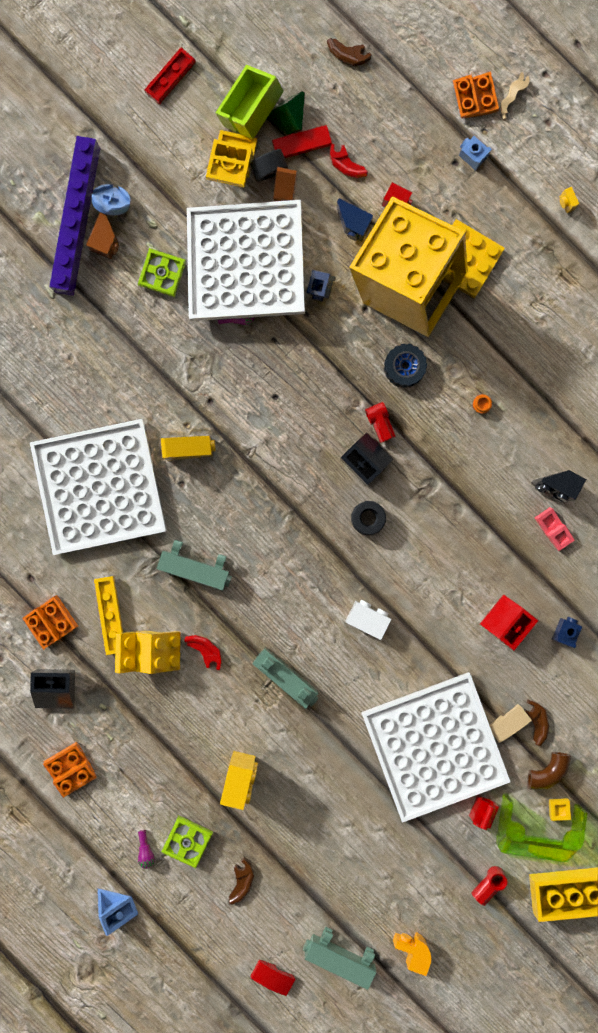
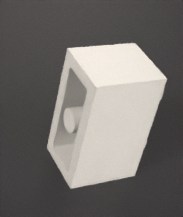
(368, 620)

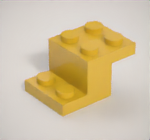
(231, 159)
(147, 652)

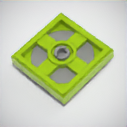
(161, 272)
(187, 841)

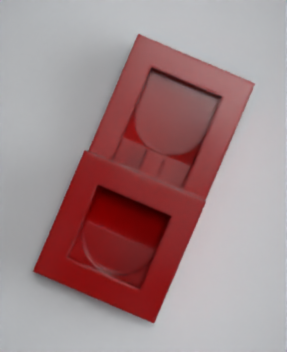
(272, 978)

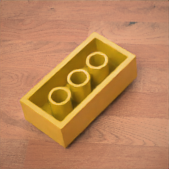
(564, 894)

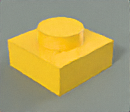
(568, 200)
(559, 809)

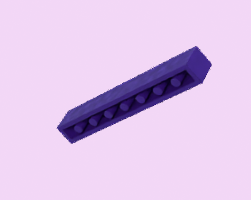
(75, 216)

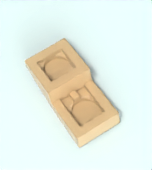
(509, 724)

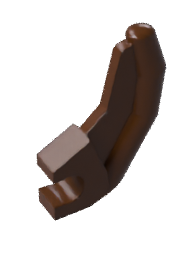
(348, 55)
(540, 721)
(244, 882)

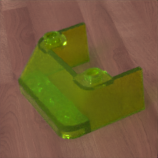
(513, 841)

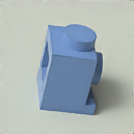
(476, 157)

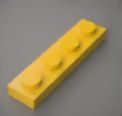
(108, 611)

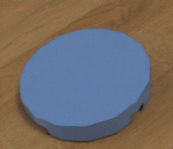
(110, 199)

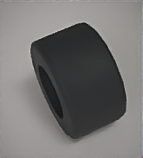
(266, 164)
(380, 515)

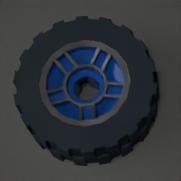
(415, 360)

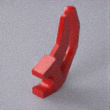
(343, 163)
(206, 648)

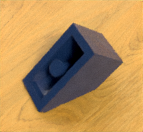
(354, 220)

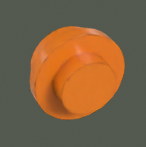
(482, 404)

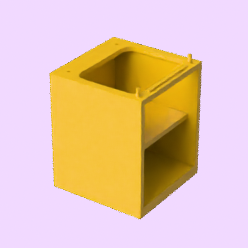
(406, 263)

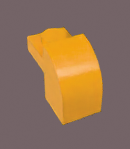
(418, 952)

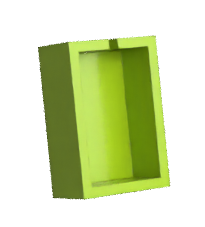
(249, 101)

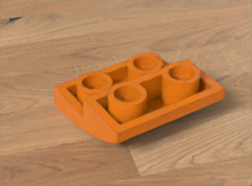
(476, 95)
(50, 622)
(69, 769)

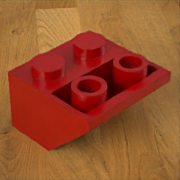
(508, 622)

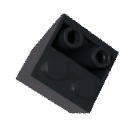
(366, 459)
(562, 485)
(53, 688)

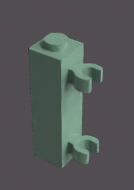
(194, 570)
(286, 678)
(339, 960)

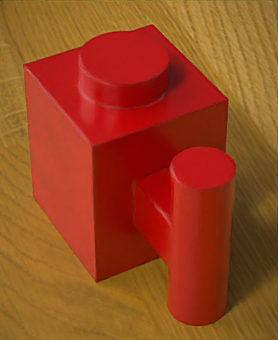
(483, 812)

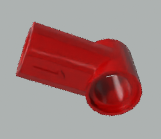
(378, 417)
(488, 887)

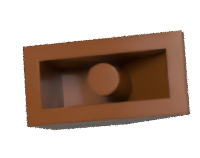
(285, 184)
(102, 238)

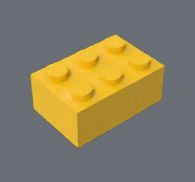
(239, 780)

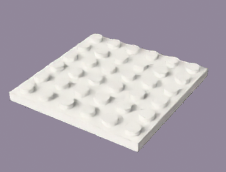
(245, 260)
(98, 486)
(435, 747)

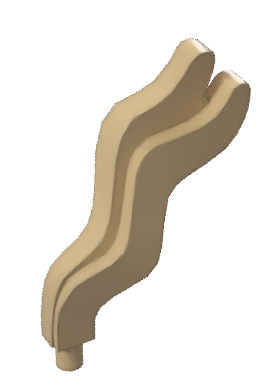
(515, 87)

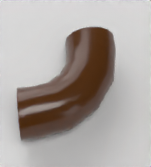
(551, 774)

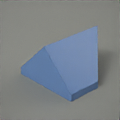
(114, 910)

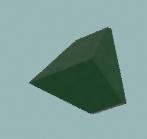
(289, 114)

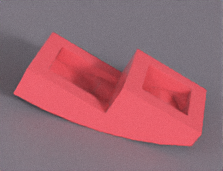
(554, 529)

